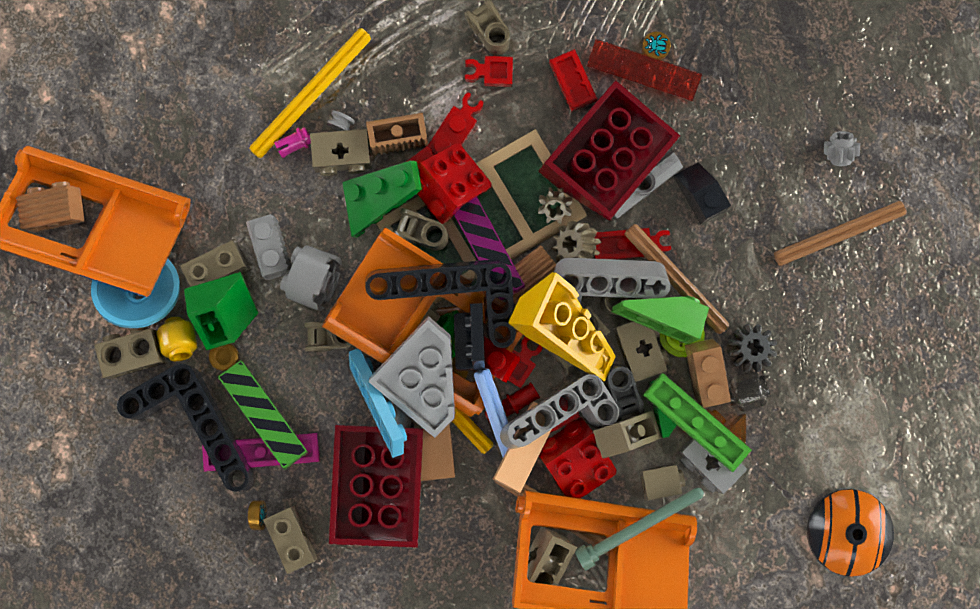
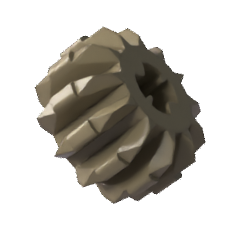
(577, 234)

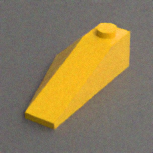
(558, 323)

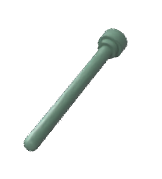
(590, 554)

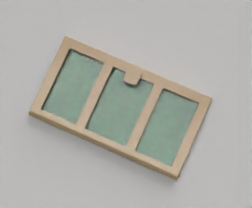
(509, 204)

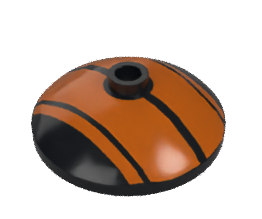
(832, 527)

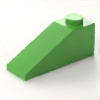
(672, 316)

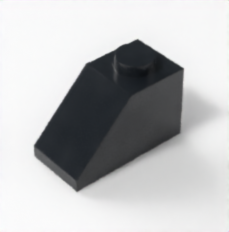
(702, 192)

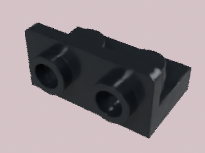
(469, 339)

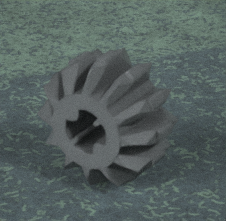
(760, 342)

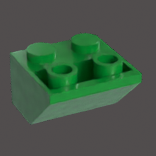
(220, 309)

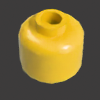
(176, 339)

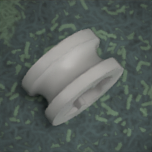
(340, 121)

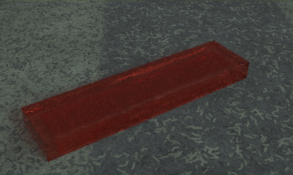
(644, 69)

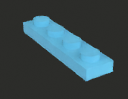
(382, 411)

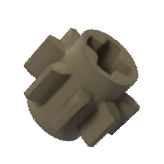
(559, 211)

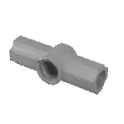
(664, 170)

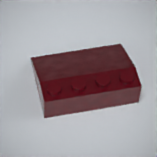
(609, 152)
(372, 493)

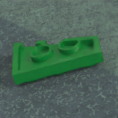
(379, 192)

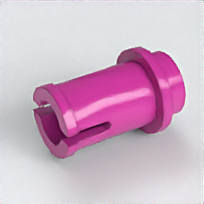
(294, 141)

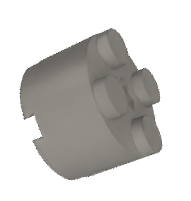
(311, 277)

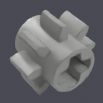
(842, 148)

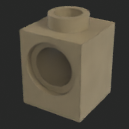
(662, 481)

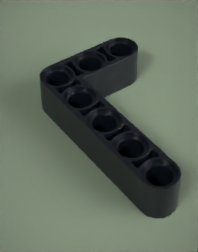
(452, 285)
(199, 418)

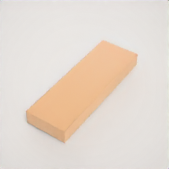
(519, 462)

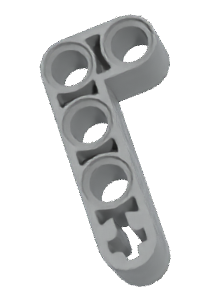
(646, 279)
(554, 415)

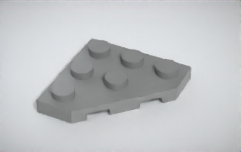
(421, 377)

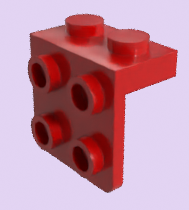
(450, 182)
(576, 460)

